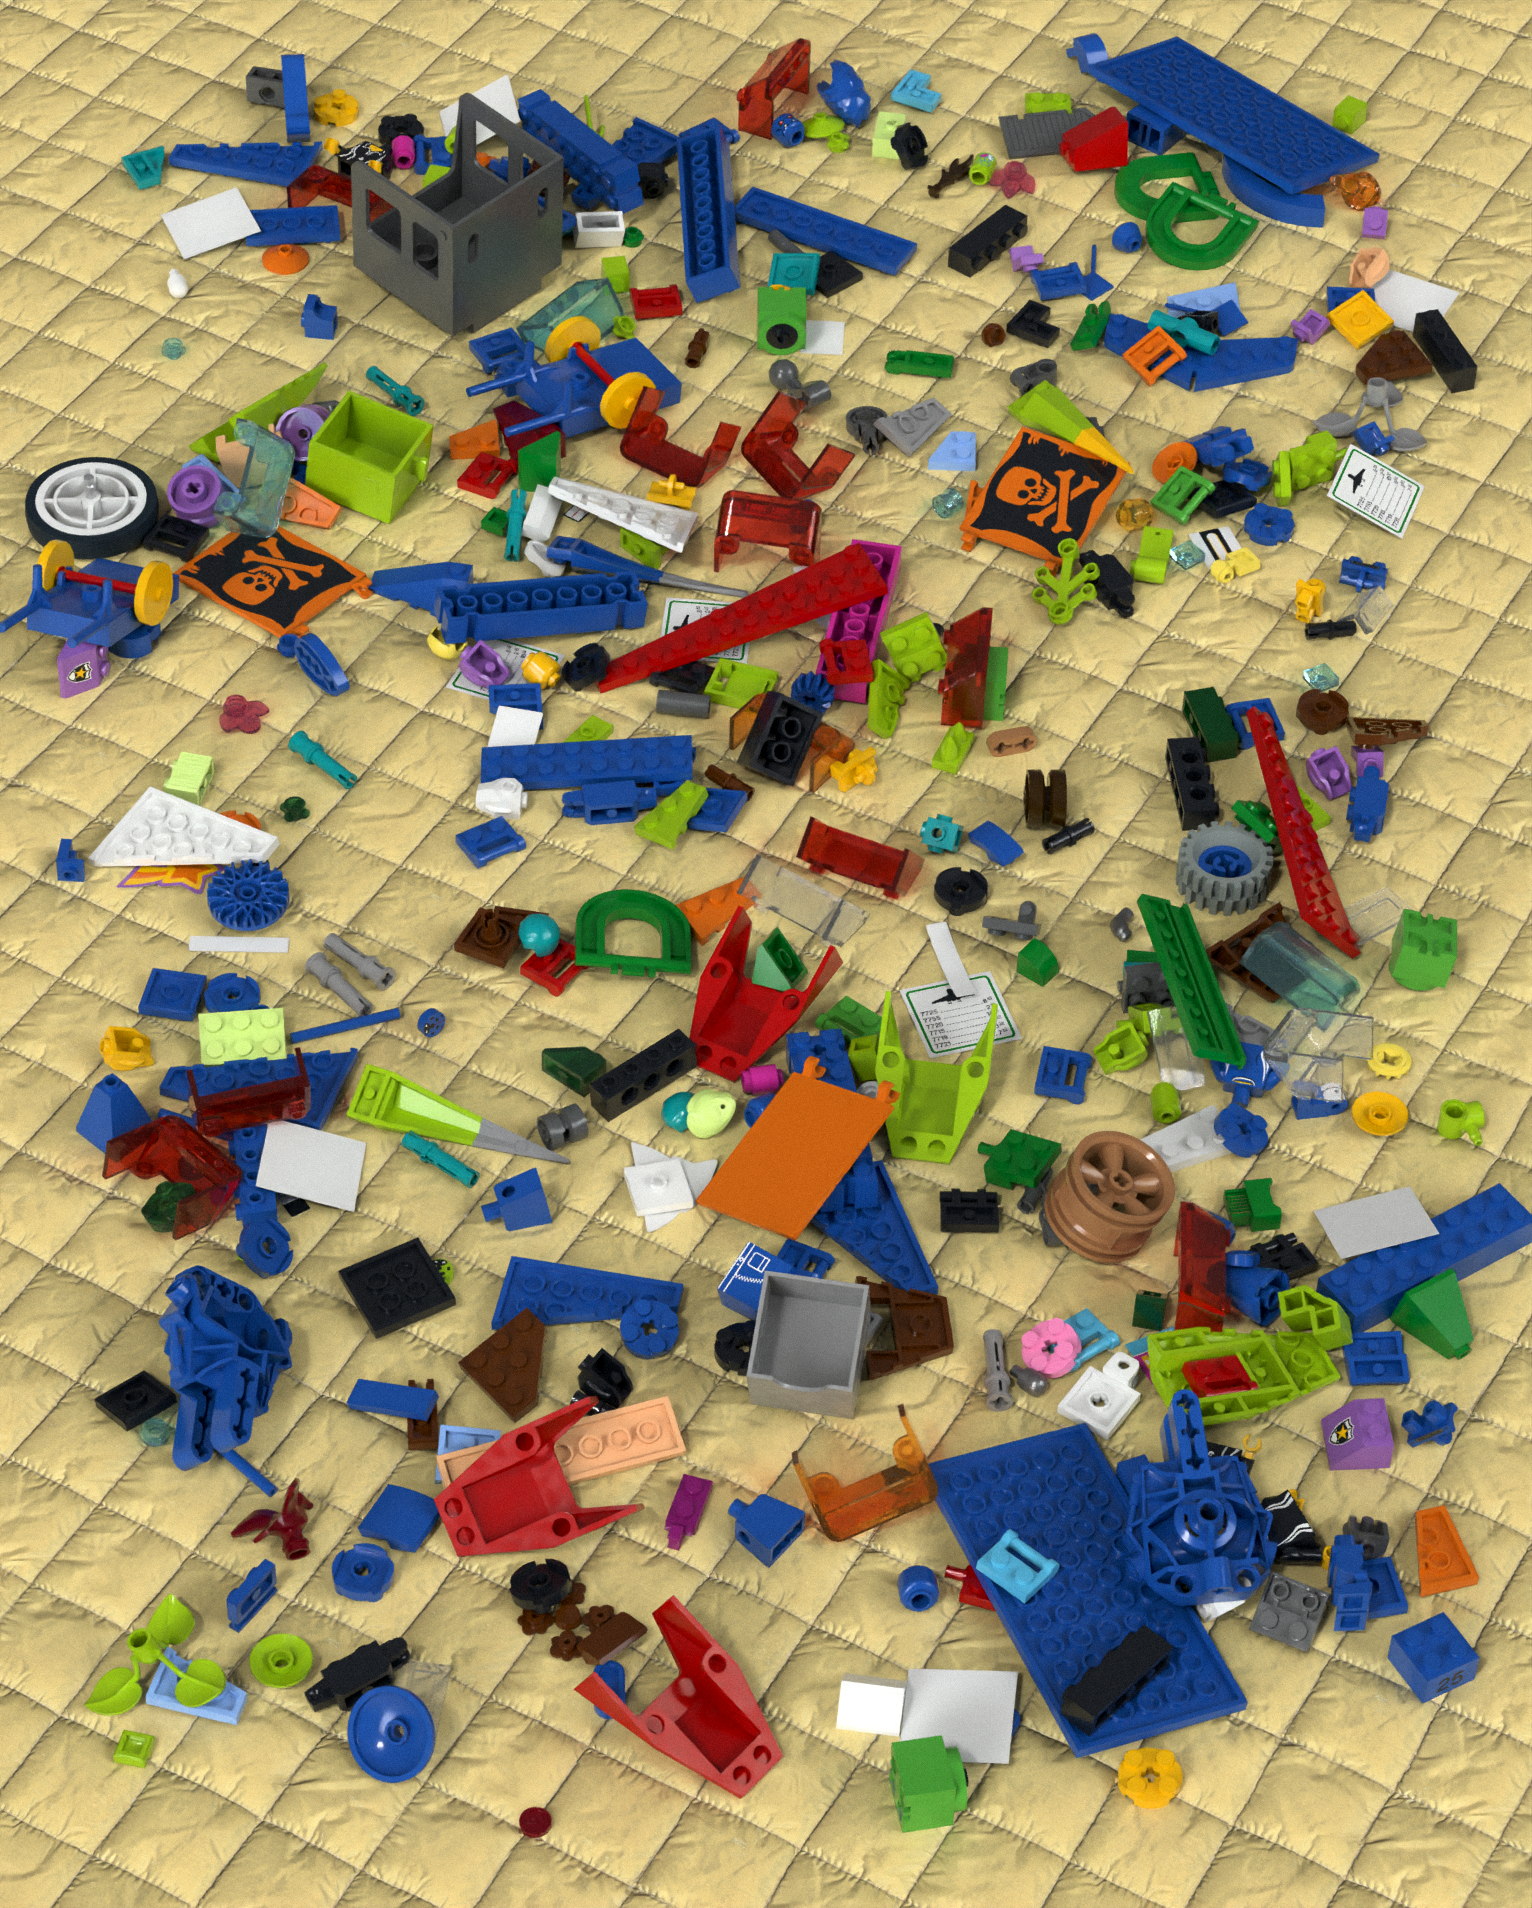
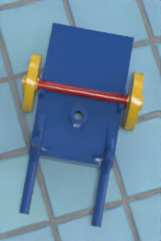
(584, 383)
(96, 602)

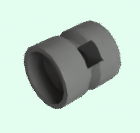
(562, 1127)

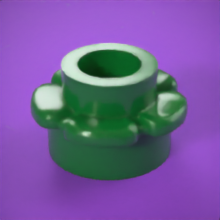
(632, 237)

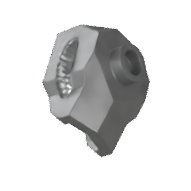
(1370, 1533)

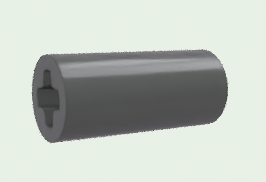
(683, 704)

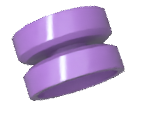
(300, 426)
(194, 494)

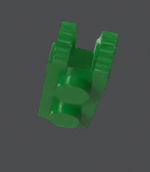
(1091, 326)
(919, 363)

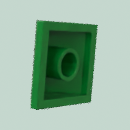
(539, 462)
(777, 963)

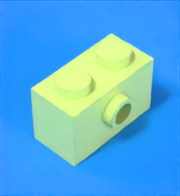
(884, 131)

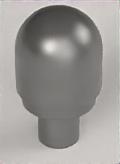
(1030, 1380)

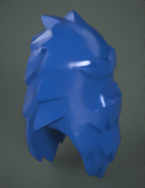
(846, 94)

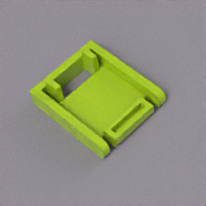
(743, 683)

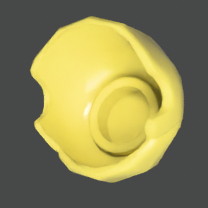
(445, 651)

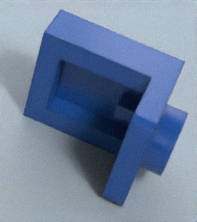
(1372, 440)

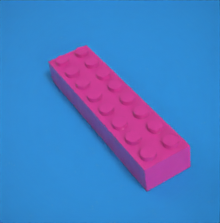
(866, 618)

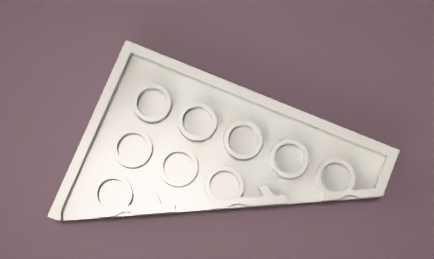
(177, 832)

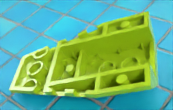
(264, 411)
(1280, 1364)

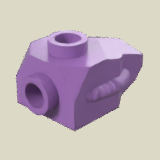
(483, 665)
(1329, 772)

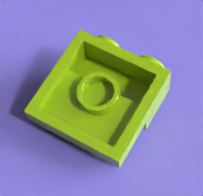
(915, 647)

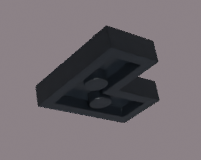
(1031, 326)

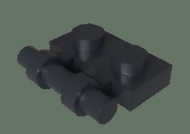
(968, 1211)
(1289, 1259)

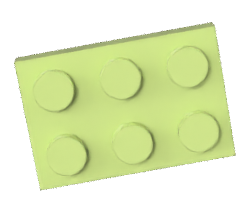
(241, 1036)

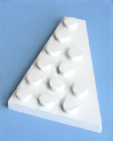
(647, 518)

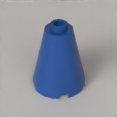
(1256, 1291)

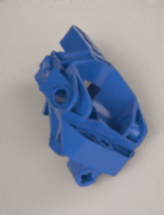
(221, 1362)
(1209, 1496)

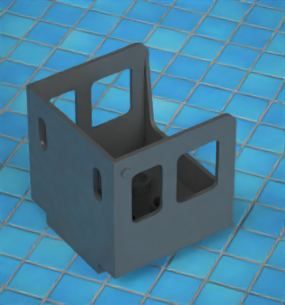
(469, 238)

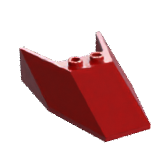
(743, 1020)
(519, 1494)
(704, 1715)

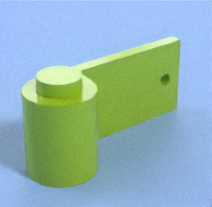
(1153, 555)

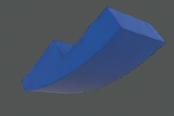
(996, 842)

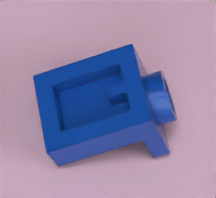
(68, 866)

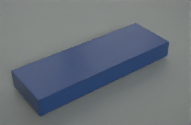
(392, 1399)

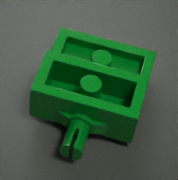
(1258, 818)
(1019, 1159)

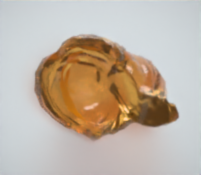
(1357, 189)

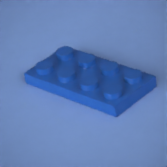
(295, 225)

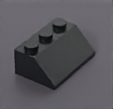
(780, 738)

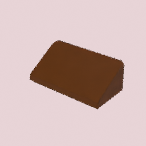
(611, 1639)

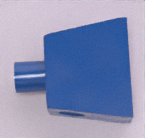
(519, 1202)
(766, 1526)

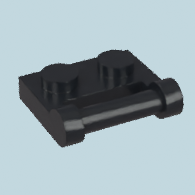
(178, 532)
(685, 678)

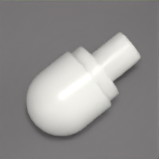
(177, 284)

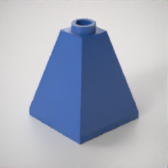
(110, 1112)

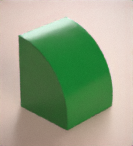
(1037, 963)

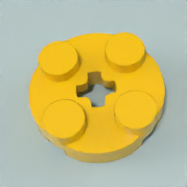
(336, 108)
(1155, 1762)

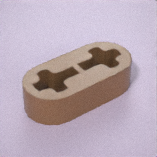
(1011, 741)

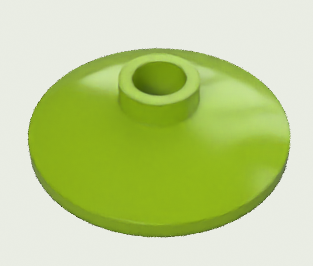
(822, 125)
(277, 1651)

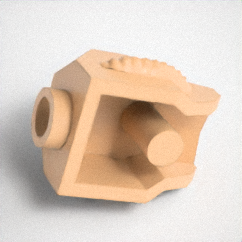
(1368, 267)

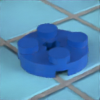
(1249, 473)
(1262, 515)
(228, 984)
(1232, 1122)
(253, 1254)
(642, 1314)
(367, 1587)

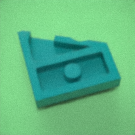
(145, 167)

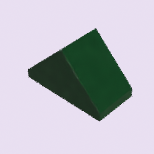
(1149, 1310)

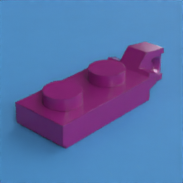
(687, 1509)

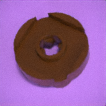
(1318, 720)

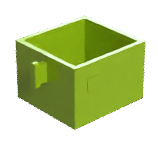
(369, 457)

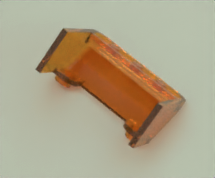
(827, 740)
(876, 1498)

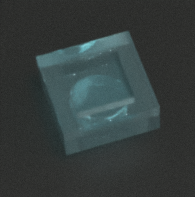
(1187, 555)
(1321, 677)

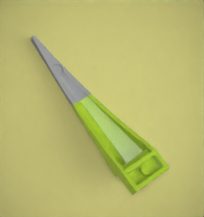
(401, 1106)

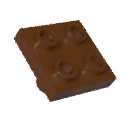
(489, 938)

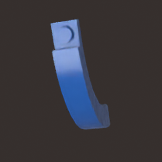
(1270, 200)

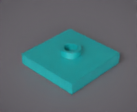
(795, 270)

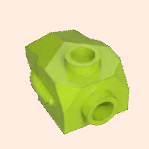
(1122, 1049)

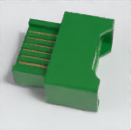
(1253, 1206)

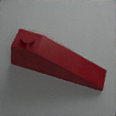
(515, 413)

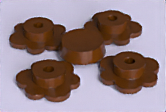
(566, 1618)

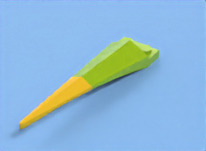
(1052, 412)

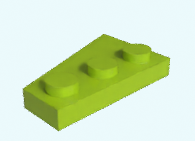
(884, 698)
(672, 814)

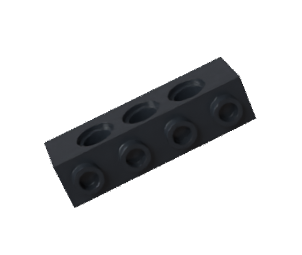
(1191, 783)
(643, 1075)

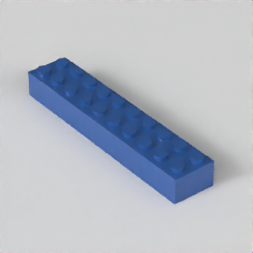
(708, 214)

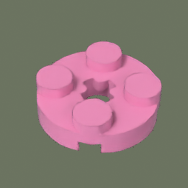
(1047, 1333)

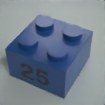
(1433, 1657)

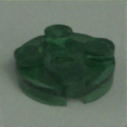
(162, 1205)

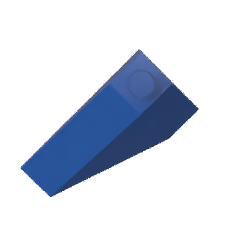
(419, 582)

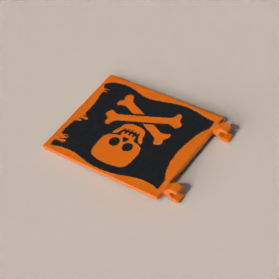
(1041, 496)
(272, 579)

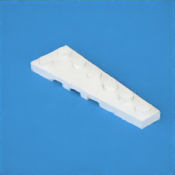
(1186, 1142)

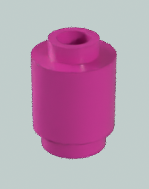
(403, 152)
(761, 1079)

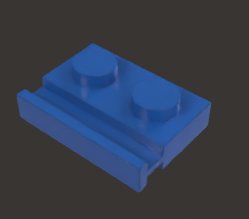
(251, 1595)

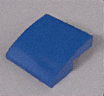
(1376, 1359)
(400, 1518)

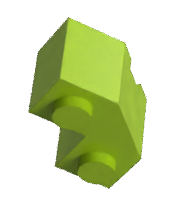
(1307, 1309)

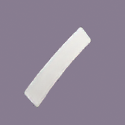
(949, 959)

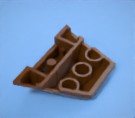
(1229, 953)

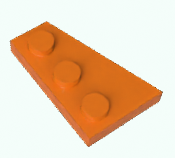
(713, 909)
(1441, 1553)

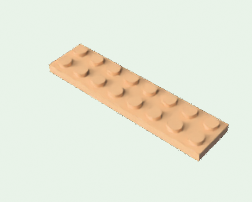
(598, 1443)

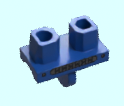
(1363, 575)
(1433, 1425)

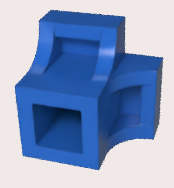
(319, 319)

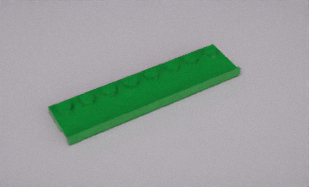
(1191, 981)

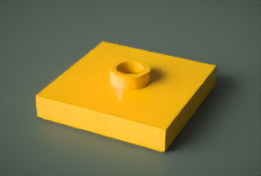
(1360, 319)

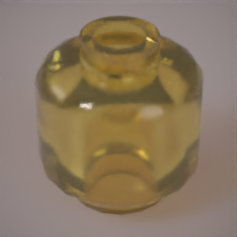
(1134, 514)

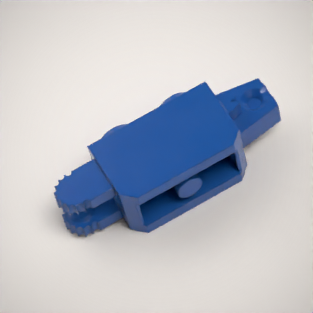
(608, 802)
(1369, 805)

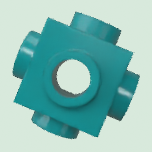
(950, 834)

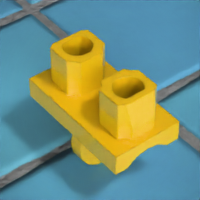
(672, 493)
(1309, 599)
(858, 768)

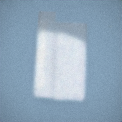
(1368, 609)

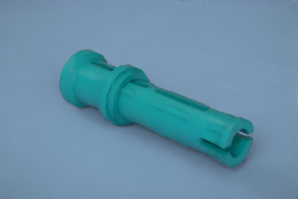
(377, 377)
(314, 754)

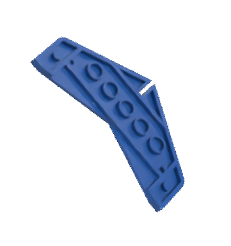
(1231, 364)

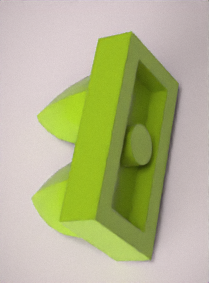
(644, 550)
(953, 749)

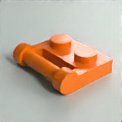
(1149, 350)

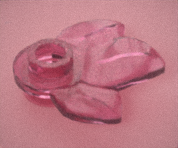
(1013, 181)
(242, 714)

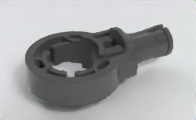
(860, 423)

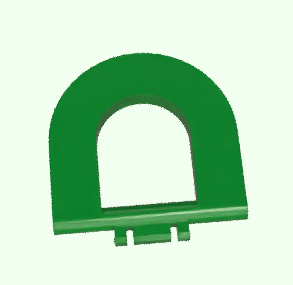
(1145, 169)
(1196, 256)
(635, 904)

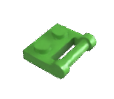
(1177, 490)
(852, 1017)

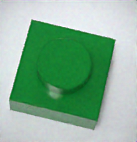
(495, 521)

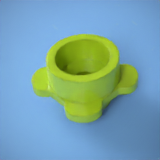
(838, 142)
(623, 327)

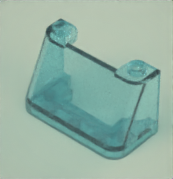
(263, 483)

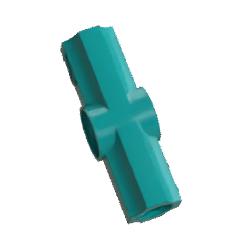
(1185, 332)

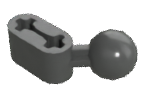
(785, 375)

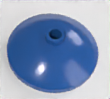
(376, 1735)

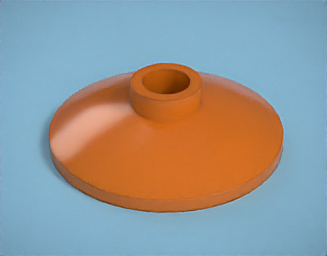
(285, 259)
(1172, 458)

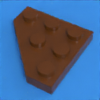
(1392, 358)
(1383, 731)
(510, 1365)

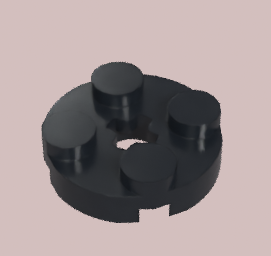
(399, 126)
(910, 145)
(587, 666)
(956, 901)
(728, 1342)
(553, 1588)

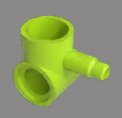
(1459, 1117)

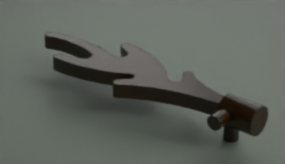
(948, 178)

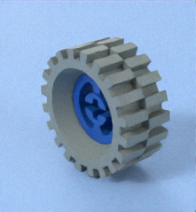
(1224, 868)

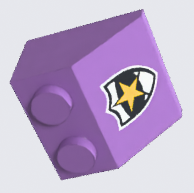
(81, 668)
(1358, 1436)

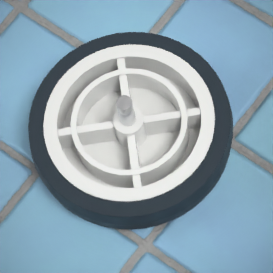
(92, 505)

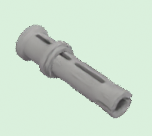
(367, 966)
(331, 978)
(996, 1380)

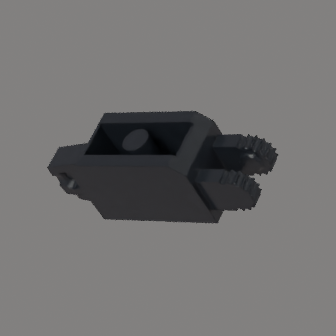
(1114, 583)
(358, 1673)

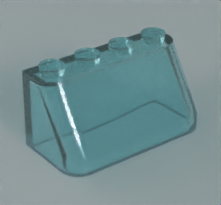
(584, 298)
(1299, 970)

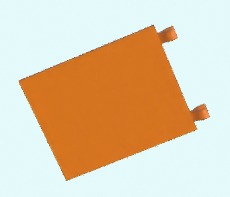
(797, 1152)

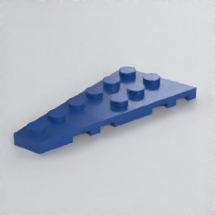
(640, 144)
(251, 161)
(574, 1293)

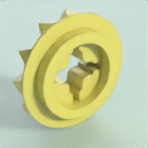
(1391, 1053)

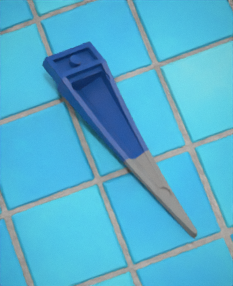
(594, 560)

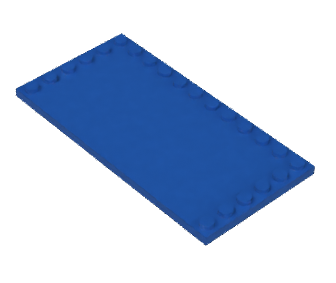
(1234, 114)
(1075, 1511)

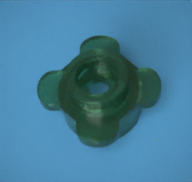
(294, 809)

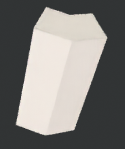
(541, 515)

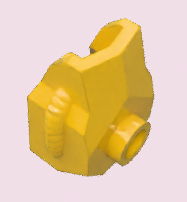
(125, 1048)

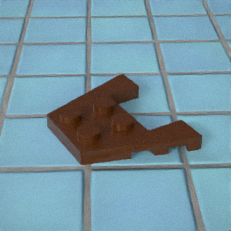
(918, 1327)

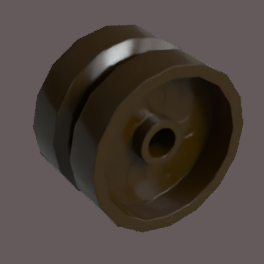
(1042, 798)

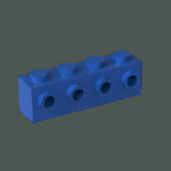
(254, 1201)

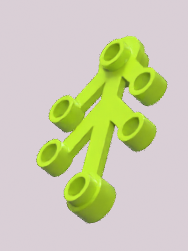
(1069, 552)

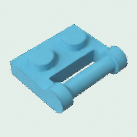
(1089, 1329)
(1013, 1573)

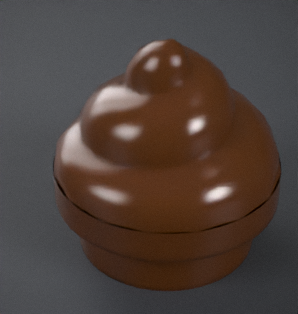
(993, 335)

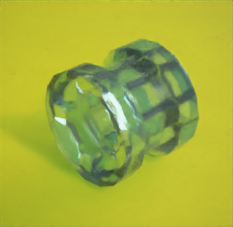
(947, 503)

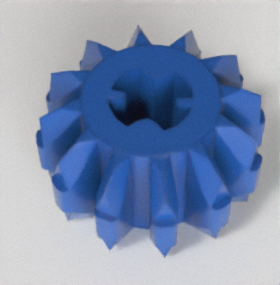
(813, 691)

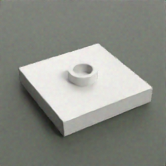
(658, 1187)

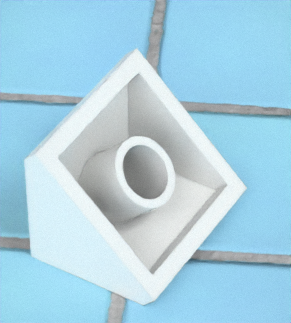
(871, 1704)

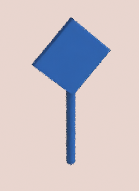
(1095, 284)
(1229, 316)

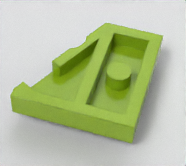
(1281, 478)

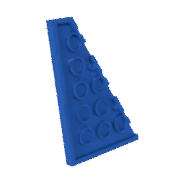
(324, 1070)
(881, 1238)

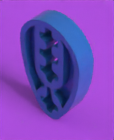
(320, 665)

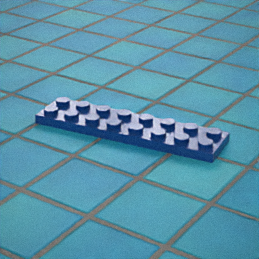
(824, 231)
(590, 762)

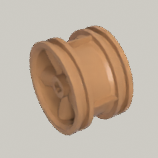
(1125, 1174)

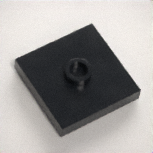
(835, 274)
(1226, 499)
(135, 1400)

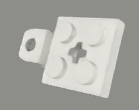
(1112, 1386)

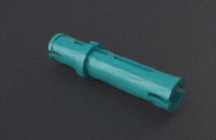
(516, 516)
(431, 1153)

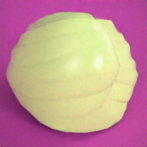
(709, 1112)

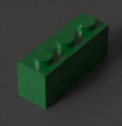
(1211, 724)

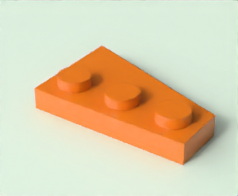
(308, 507)

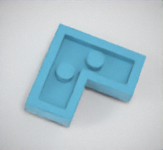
(913, 92)

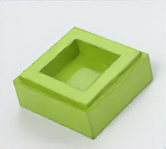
(134, 1748)

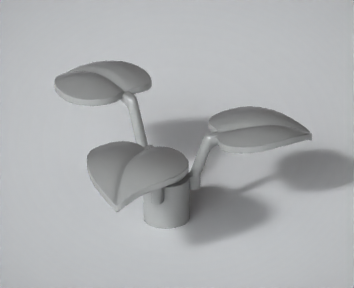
(1378, 394)

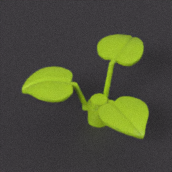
(171, 1625)

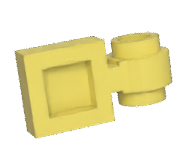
(1239, 561)

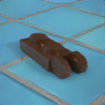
(423, 1433)

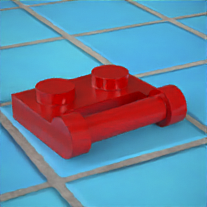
(656, 302)
(482, 471)
(854, 659)
(543, 968)
(1216, 1374)

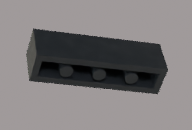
(987, 241)
(1444, 351)
(1115, 1679)

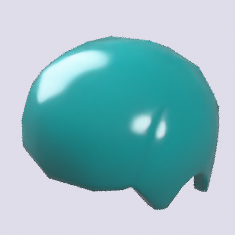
(539, 934)
(675, 1112)

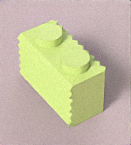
(190, 777)

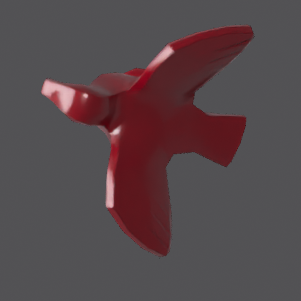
(285, 1524)

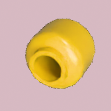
(541, 669)

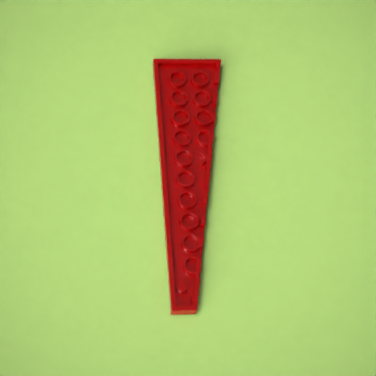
(801, 597)
(1308, 871)

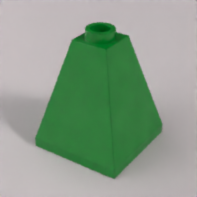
(1436, 1316)

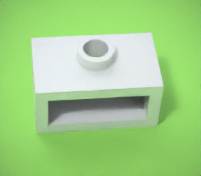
(598, 229)

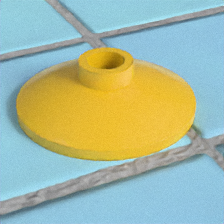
(1379, 1113)

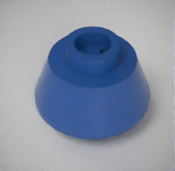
(1127, 237)

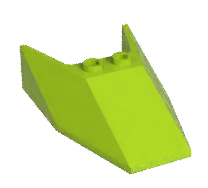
(934, 1096)

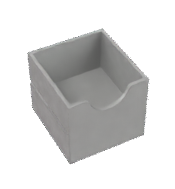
(809, 1344)

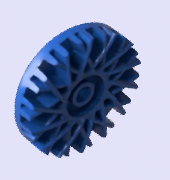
(248, 896)

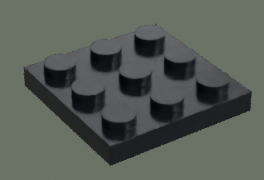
(397, 1288)

